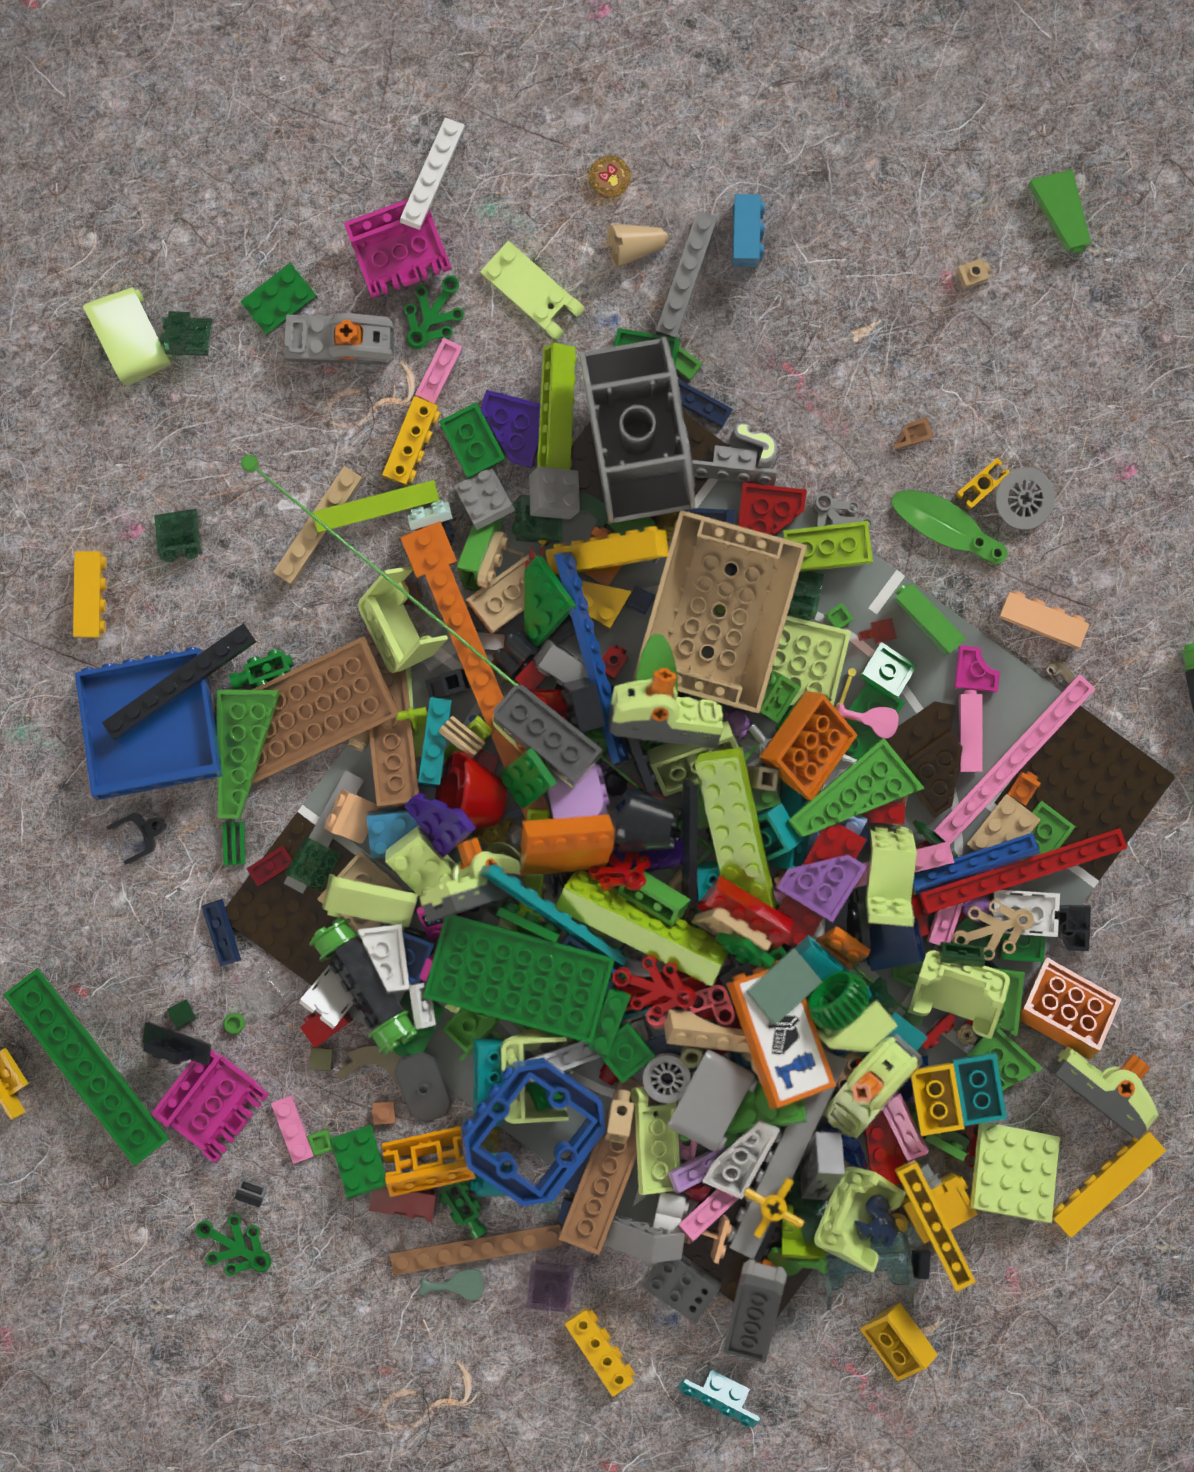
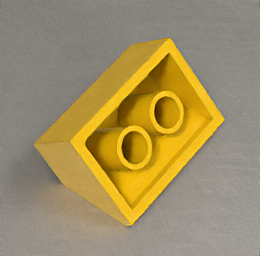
(937, 1099)
(899, 1342)

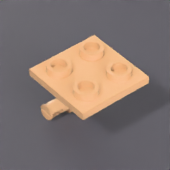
(723, 1230)

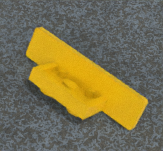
(10, 1082)

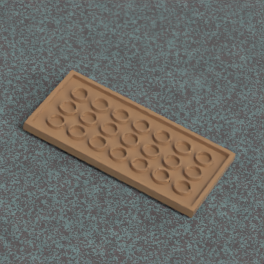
(324, 706)

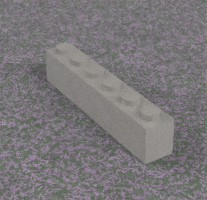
(686, 274)

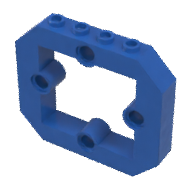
(562, 1169)

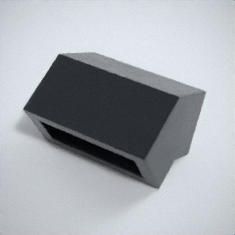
(250, 1192)
(921, 1263)

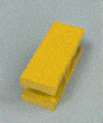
(992, 484)

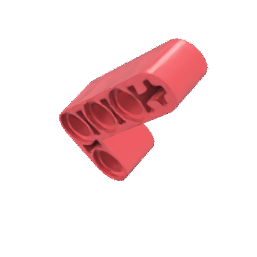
(706, 995)

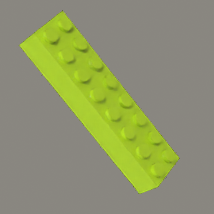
(735, 822)
(616, 916)

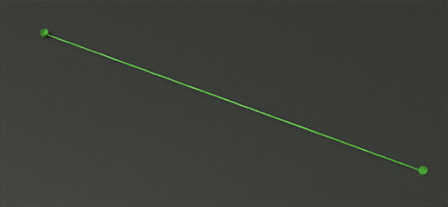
(250, 464)

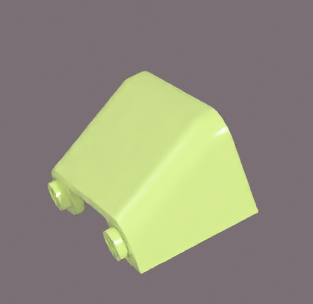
(127, 335)
(962, 991)
(837, 1228)

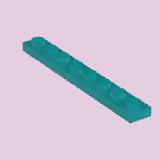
(547, 910)

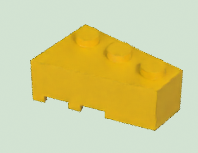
(604, 602)

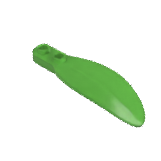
(946, 524)
(654, 656)

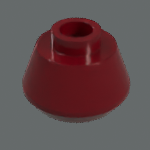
(698, 1192)

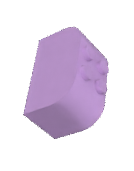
(585, 799)

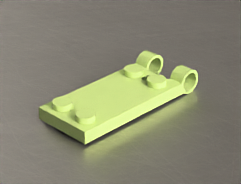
(529, 288)
(655, 1143)

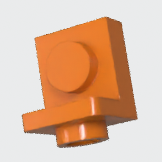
(1024, 787)

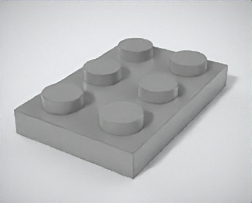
(484, 498)

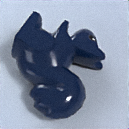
(882, 1223)

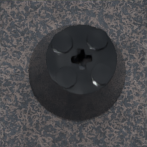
(647, 823)

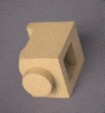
(969, 279)

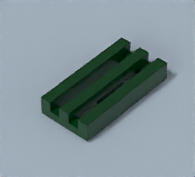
(962, 954)

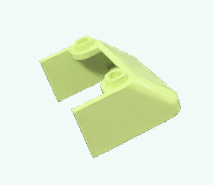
(391, 625)
(369, 901)
(863, 1033)
(513, 1050)

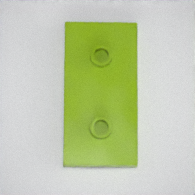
(833, 545)

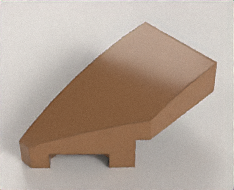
(914, 433)

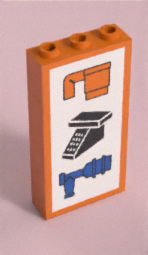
(784, 1054)

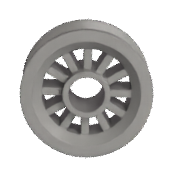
(654, 1092)

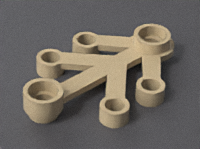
(997, 927)

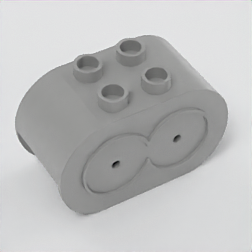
(638, 430)

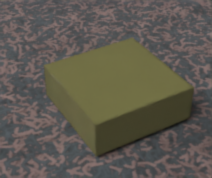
(321, 1059)

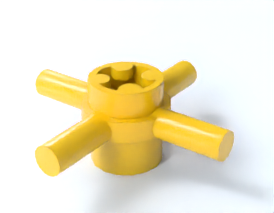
(782, 1211)

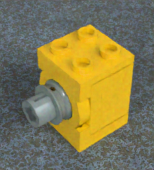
(950, 1197)

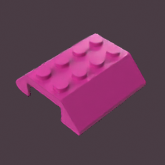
(395, 250)
(210, 1103)

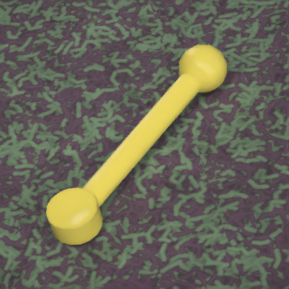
(851, 672)

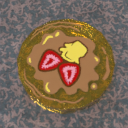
(609, 176)

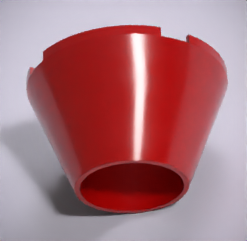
(473, 790)

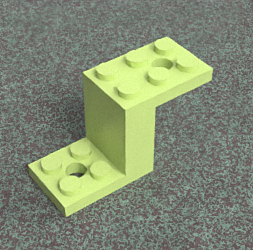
(890, 875)

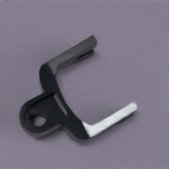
(147, 830)

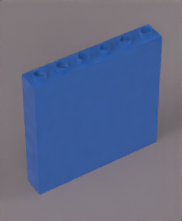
(161, 752)

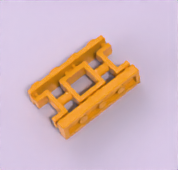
(430, 1174)

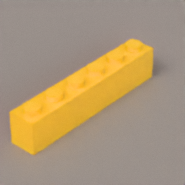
(614, 550)
(1107, 1183)
(935, 1225)

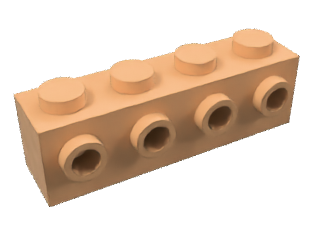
(1043, 620)

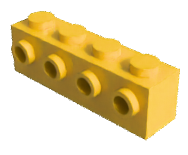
(410, 441)
(88, 594)
(599, 1351)

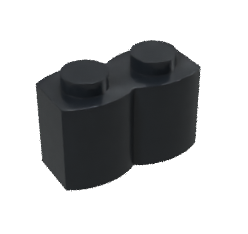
(514, 655)

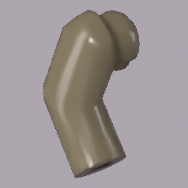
(1060, 669)

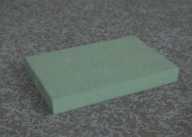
(783, 986)

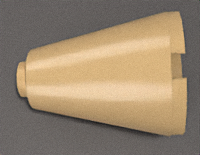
(634, 242)

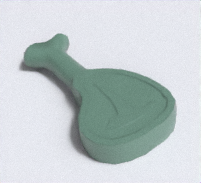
(466, 1282)

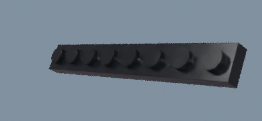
(179, 682)

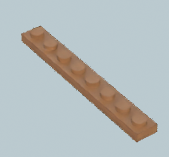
(477, 1249)

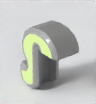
(760, 441)

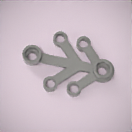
(833, 515)

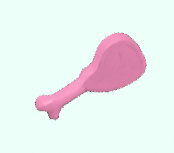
(881, 719)

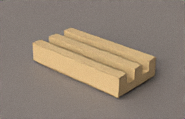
(463, 736)

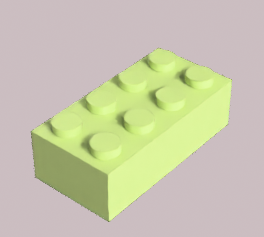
(676, 762)
(419, 862)

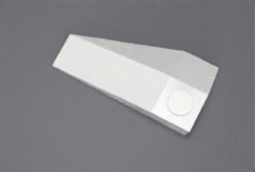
(740, 1162)

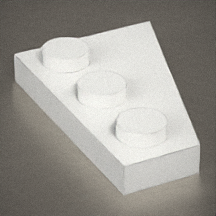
(388, 955)

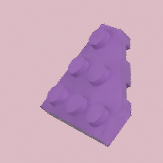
(823, 884)

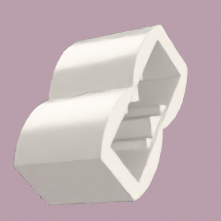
(669, 1211)

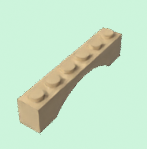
(306, 542)
(690, 1030)

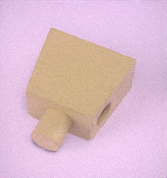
(619, 1126)

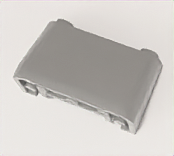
(712, 1100)

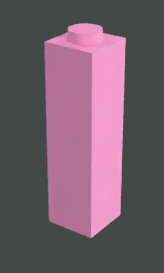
(970, 730)

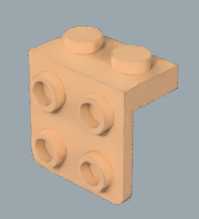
(349, 816)

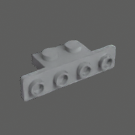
(734, 465)

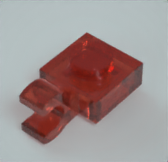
(880, 631)

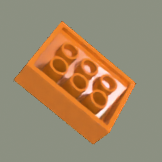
(809, 744)
(566, 844)
(1069, 1009)

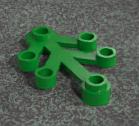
(431, 315)
(236, 1247)

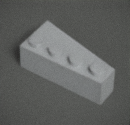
(643, 1242)

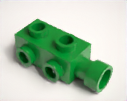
(266, 665)
(457, 1202)

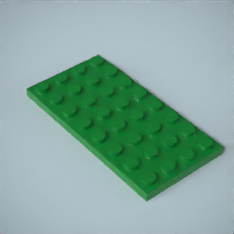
(519, 978)

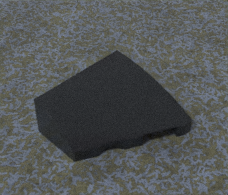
(1074, 926)

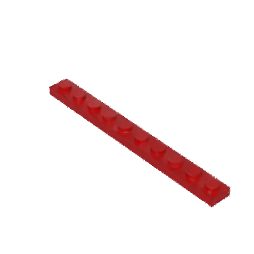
(1023, 871)

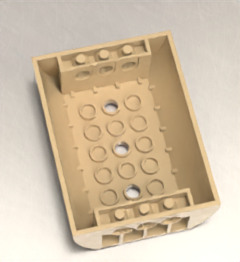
(754, 603)

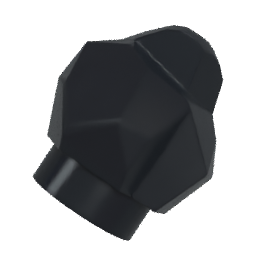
(615, 783)

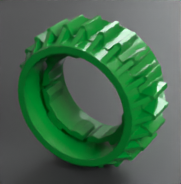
(838, 1000)

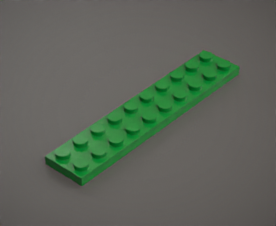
(86, 1066)

